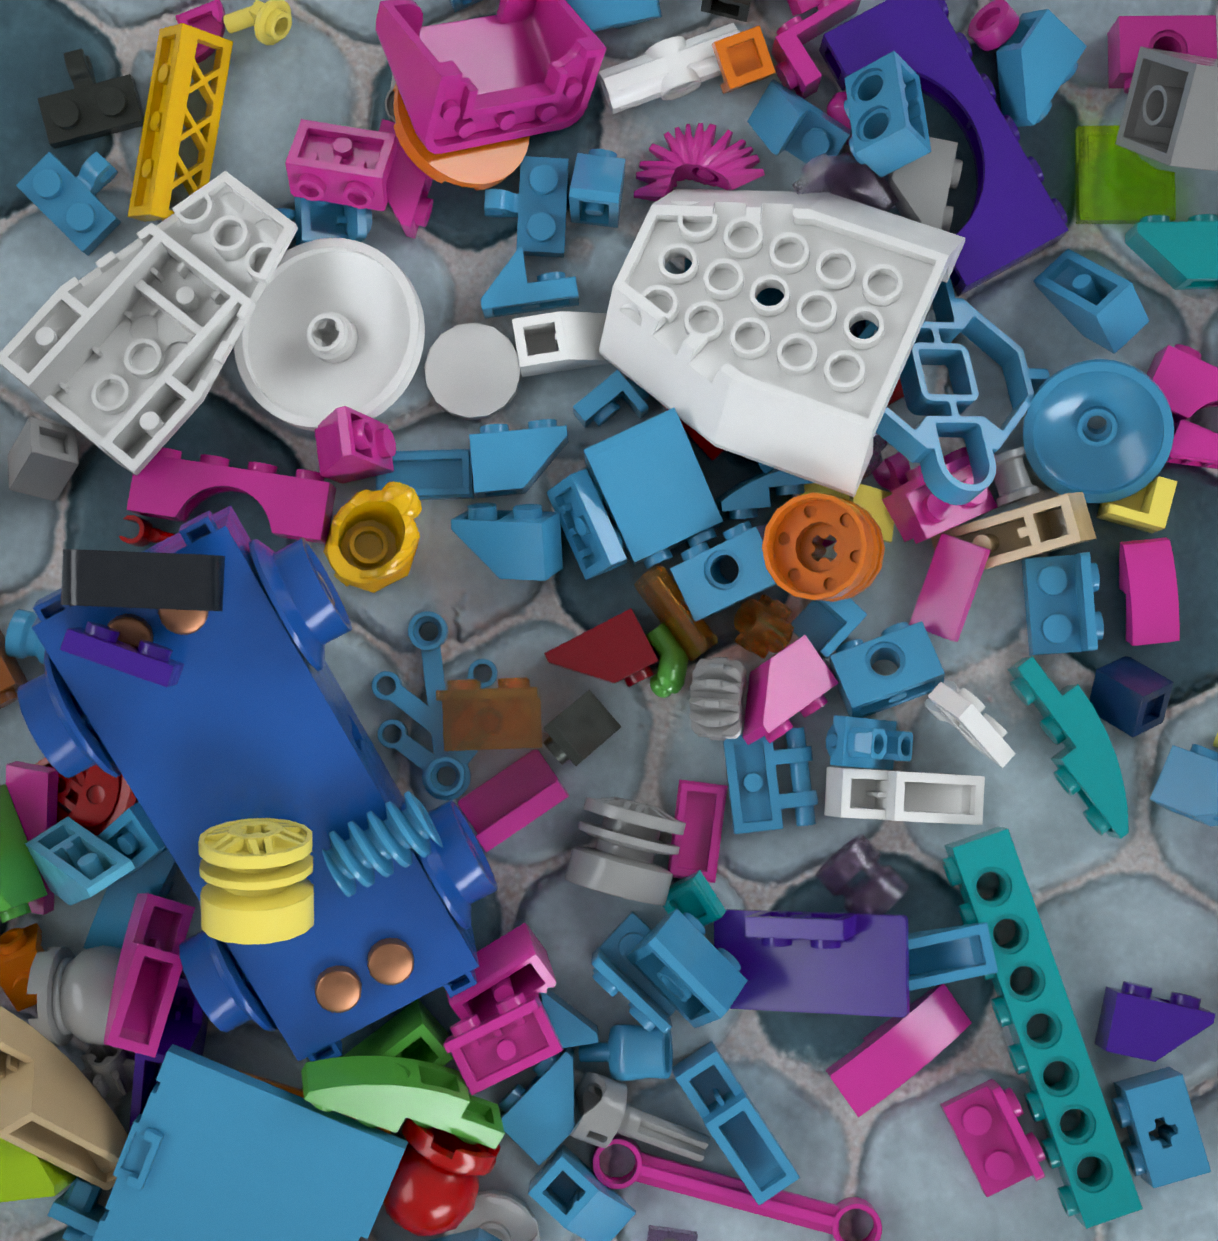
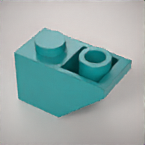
(1179, 251)

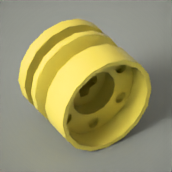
(256, 881)

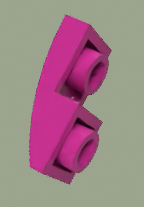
(1151, 591)

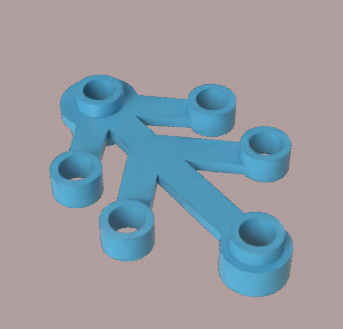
(430, 715)

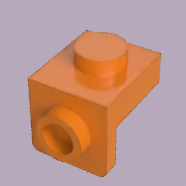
(17, 954)

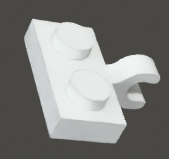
(964, 713)

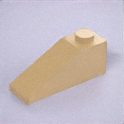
(1029, 529)

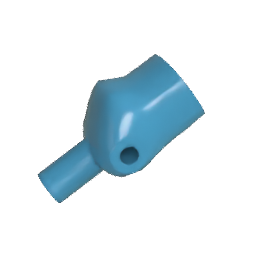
(633, 1053)

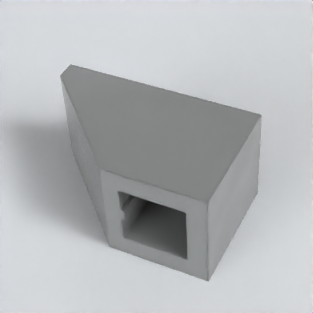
(925, 185)

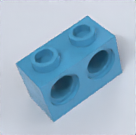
(886, 115)

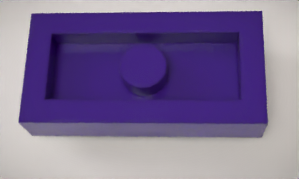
(101, 645)

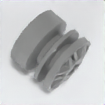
(625, 850)

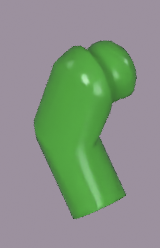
(672, 663)

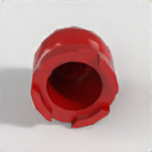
(436, 1180)

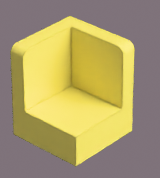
(1143, 510)

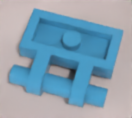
(754, 782)

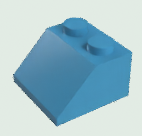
(688, 968)

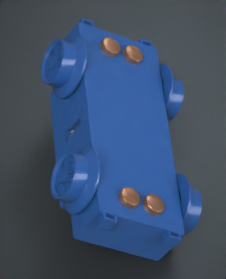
(264, 736)

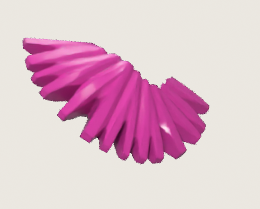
(697, 161)

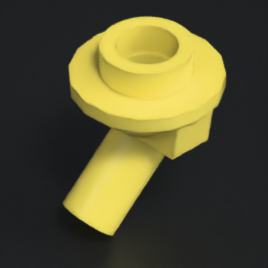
(270, 20)

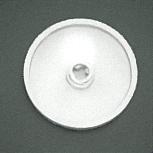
(331, 333)

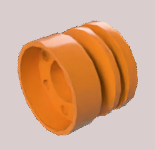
(796, 552)

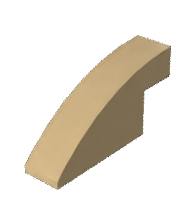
(54, 1107)

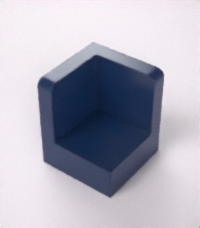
(1130, 695)

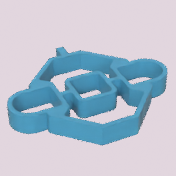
(944, 410)

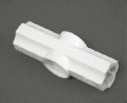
(665, 71)

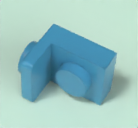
(602, 401)

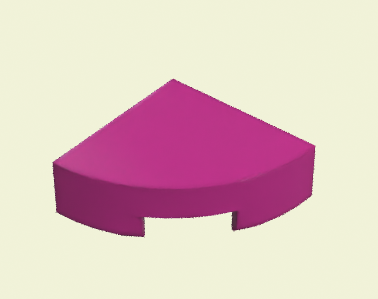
(207, 18)

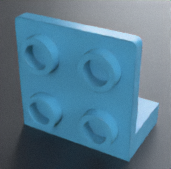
(618, 974)

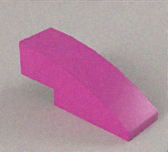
(147, 974)
(898, 1049)

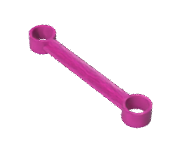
(733, 1192)

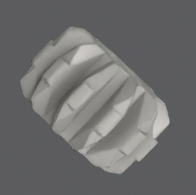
(718, 698)

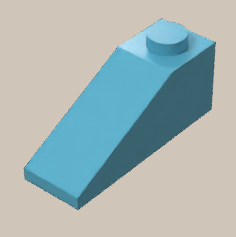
(76, 861)

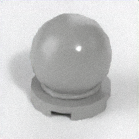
(73, 992)

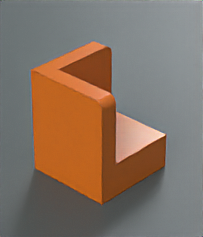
(743, 59)

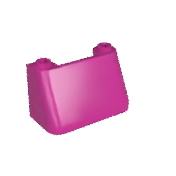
(490, 74)

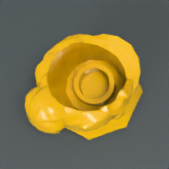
(374, 537)

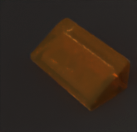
(669, 607)

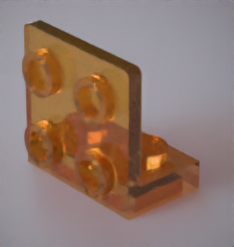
(491, 717)

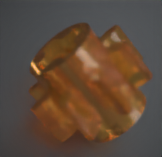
(763, 626)

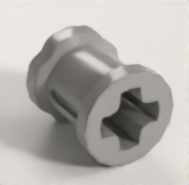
(1012, 477)

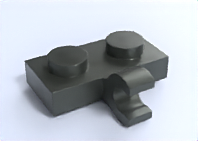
(91, 107)

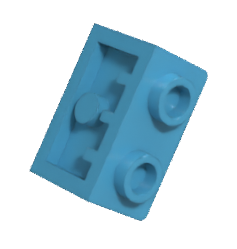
(587, 525)
(1061, 604)

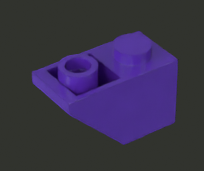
(1147, 1025)

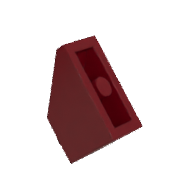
(608, 652)

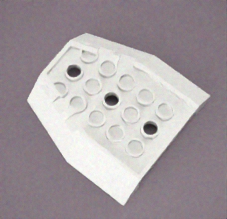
(787, 376)

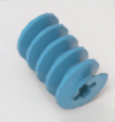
(380, 844)

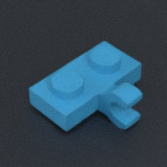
(72, 199)
(537, 206)

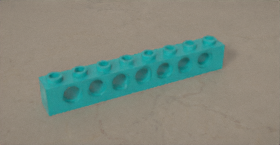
(1110, 1189)

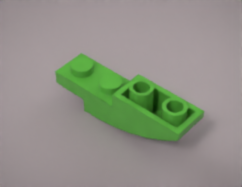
(389, 1089)

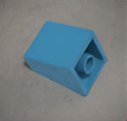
(654, 489)

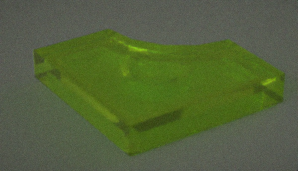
(1115, 182)

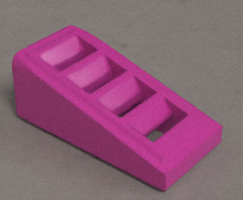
(1194, 446)

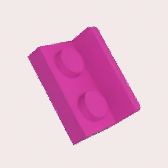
(341, 164)
(930, 516)
(993, 1138)

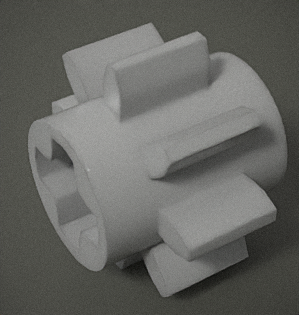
(109, 1069)

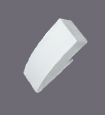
(904, 796)

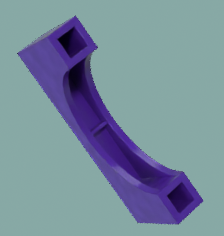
(1010, 207)

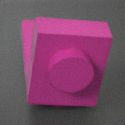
(794, 64)

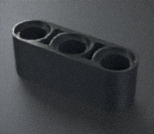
(142, 580)

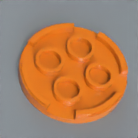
(470, 167)

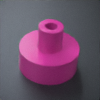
(993, 25)

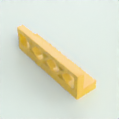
(168, 112)

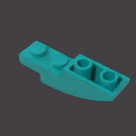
(1088, 760)

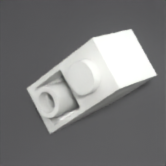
(558, 341)

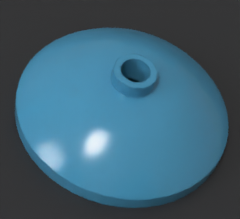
(1106, 460)

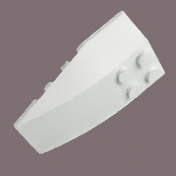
(152, 326)

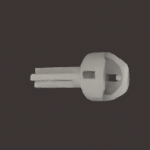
(605, 1113)

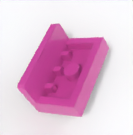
(503, 1042)

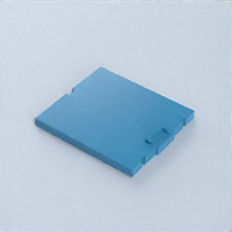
(244, 1163)

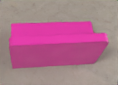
(512, 799)

